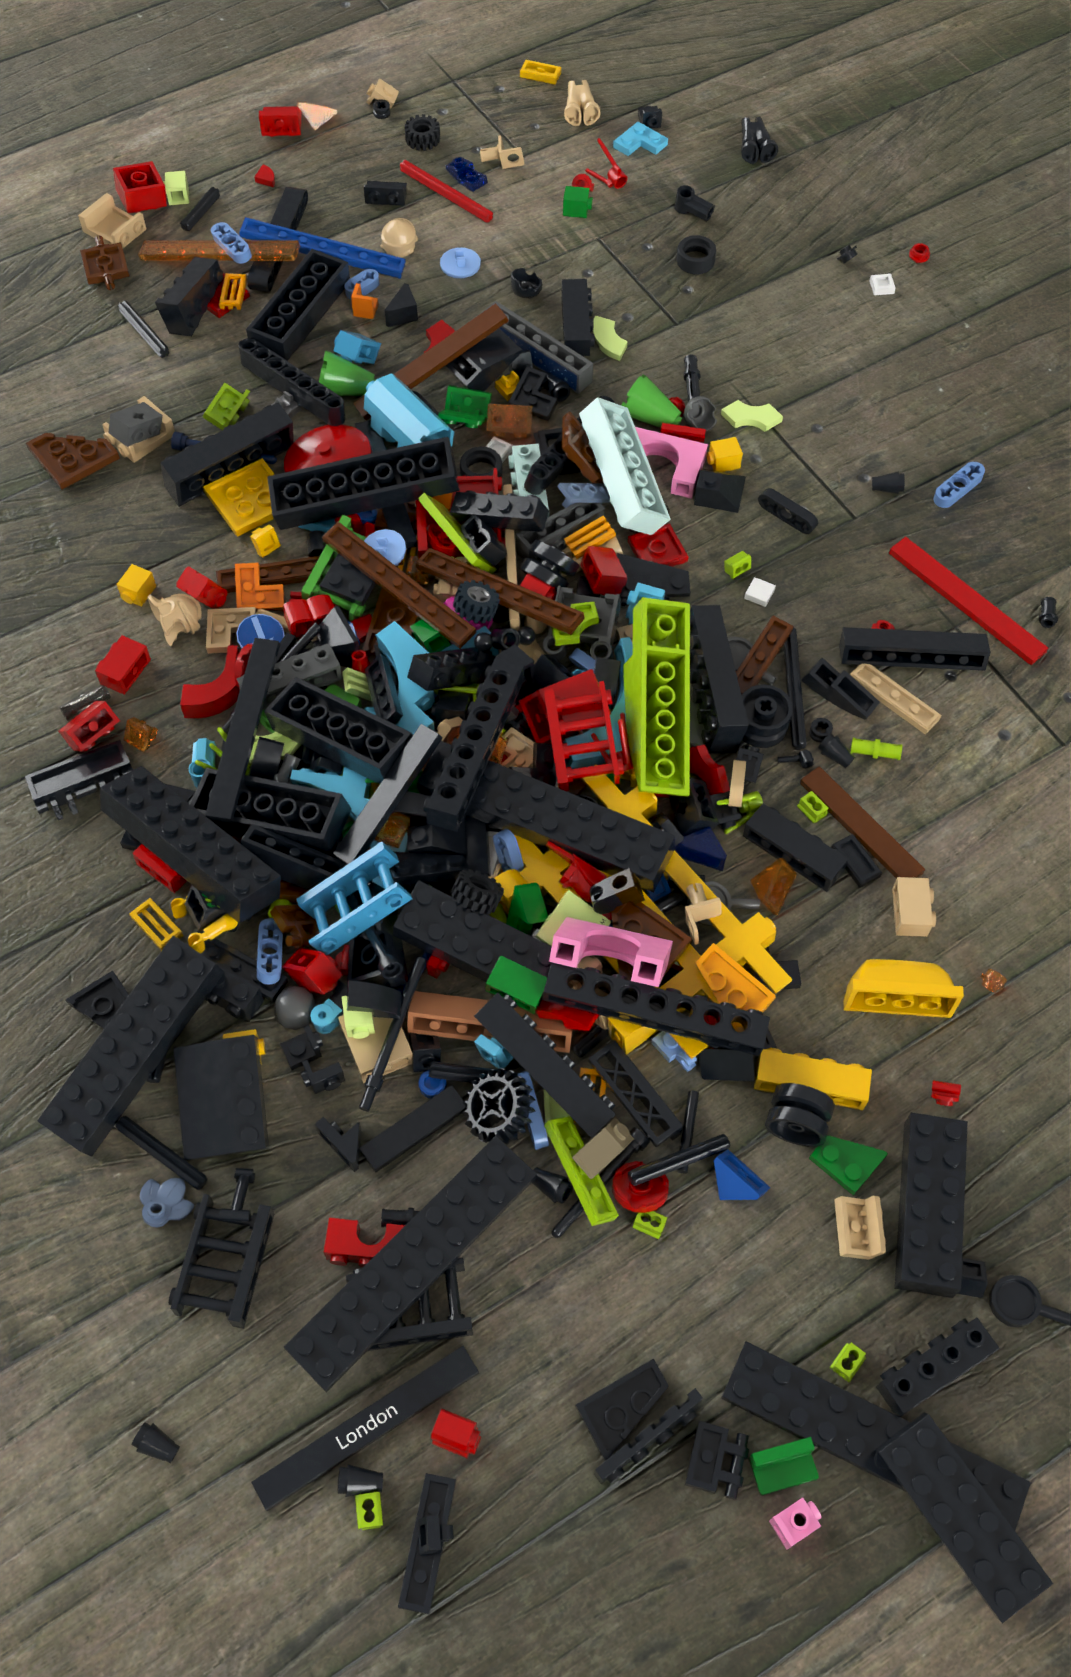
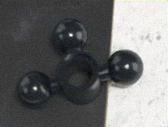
(484, 642)

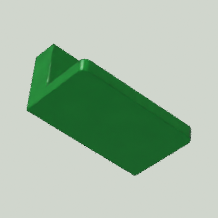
(518, 982)
(784, 1466)

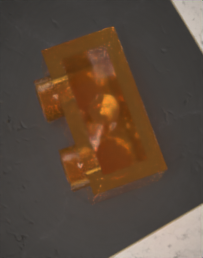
(509, 419)

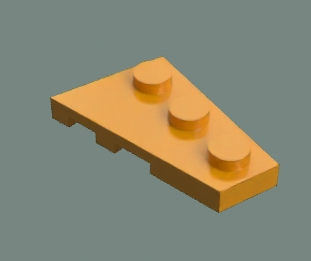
(733, 983)

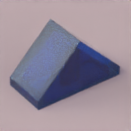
(703, 849)

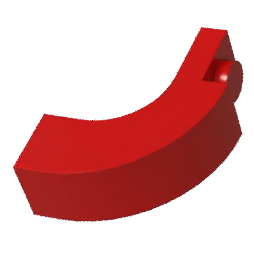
(213, 697)

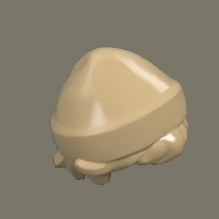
(399, 237)

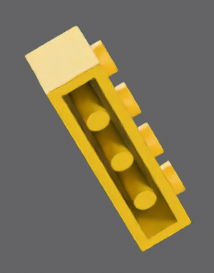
(843, 1083)

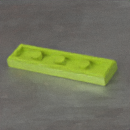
(590, 1192)

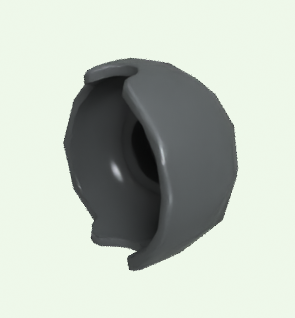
(700, 413)
(294, 1007)

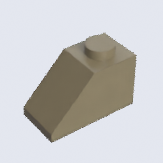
(603, 1148)

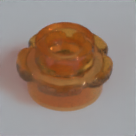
(993, 980)

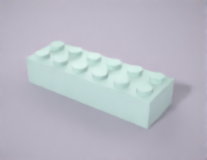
(624, 466)

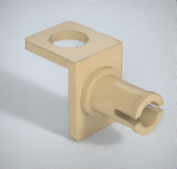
(499, 153)
(700, 909)

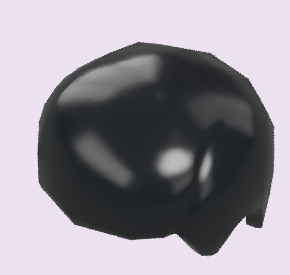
(525, 285)

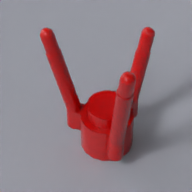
(616, 176)
(625, 753)

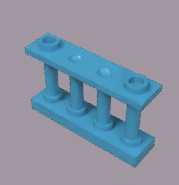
(345, 882)

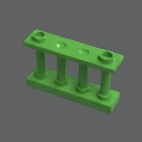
(312, 585)

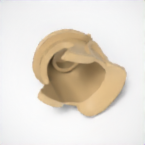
(176, 615)

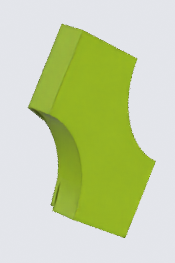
(591, 618)

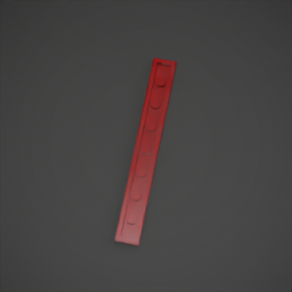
(968, 601)

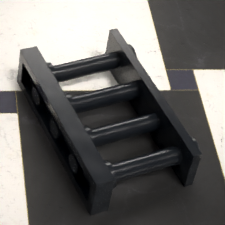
(244, 1279)
(427, 1328)

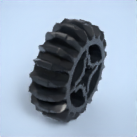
(513, 1103)

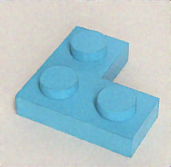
(638, 136)

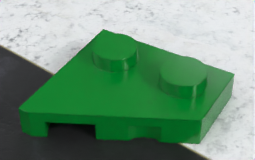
(847, 1162)

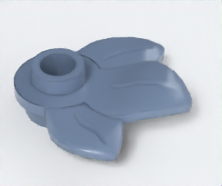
(166, 1198)

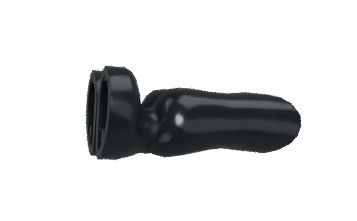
(755, 140)

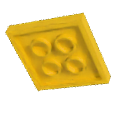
(243, 497)

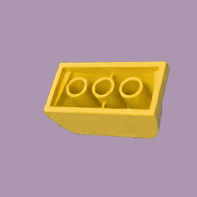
(902, 989)

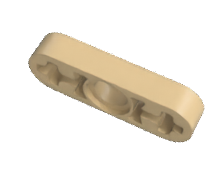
(737, 783)

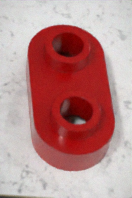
(440, 541)

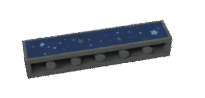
(548, 352)

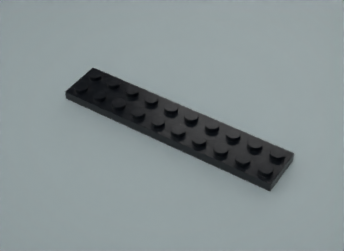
(409, 1264)
(845, 1422)

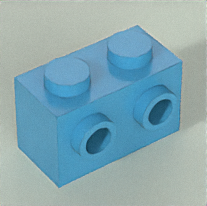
(356, 347)

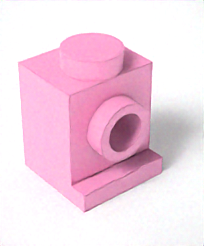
(787, 1529)

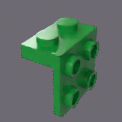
(465, 406)

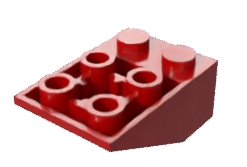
(578, 685)

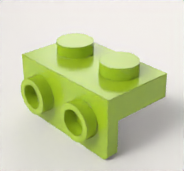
(225, 407)

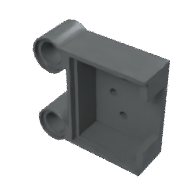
(600, 634)

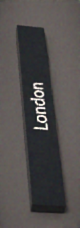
(364, 1428)

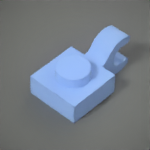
(670, 1050)

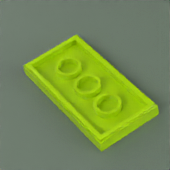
(453, 531)

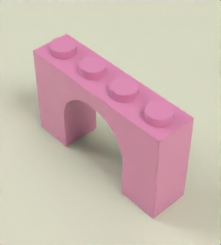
(684, 453)
(582, 938)

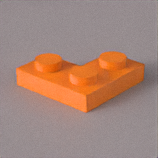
(252, 594)

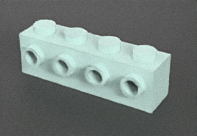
(520, 461)

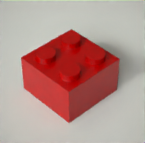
(140, 187)

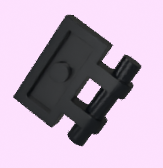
(707, 1459)

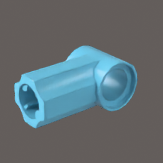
(203, 753)

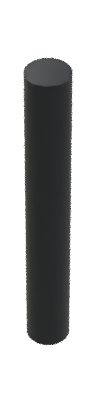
(688, 1125)

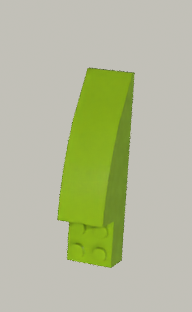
(659, 696)

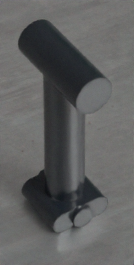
(236, 1213)

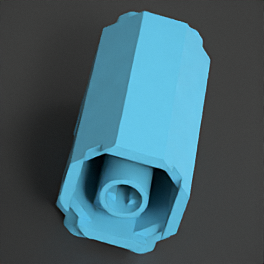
(401, 414)

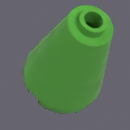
(344, 376)
(650, 404)

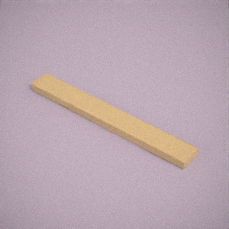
(514, 616)

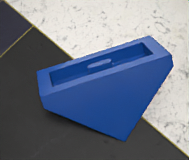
(736, 1180)

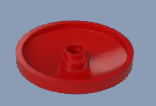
(325, 446)

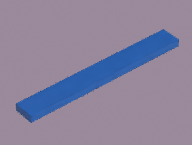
(354, 255)

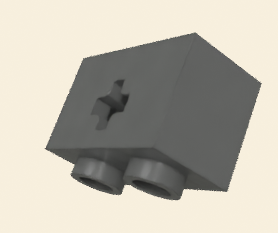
(135, 424)

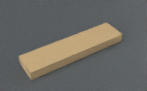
(896, 697)

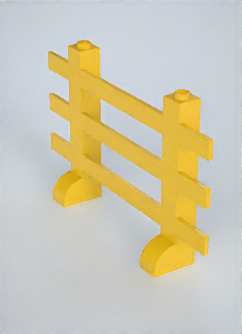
(741, 942)

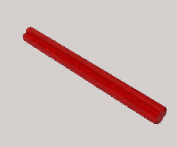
(446, 191)

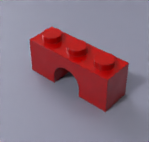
(344, 1246)

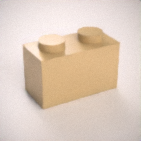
(913, 906)

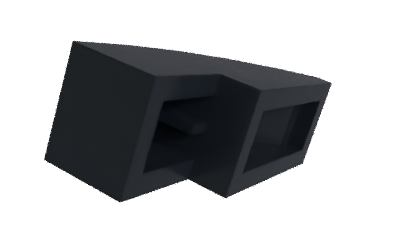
(840, 689)

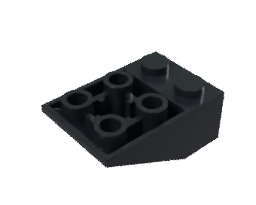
(485, 361)

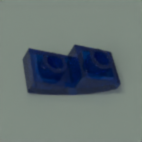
(465, 174)

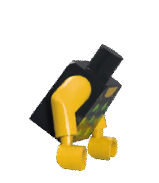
(206, 916)

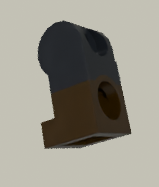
(615, 892)

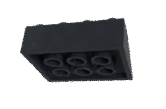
(221, 1097)

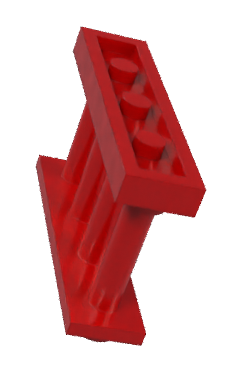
(563, 751)

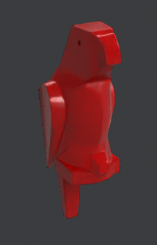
(579, 875)

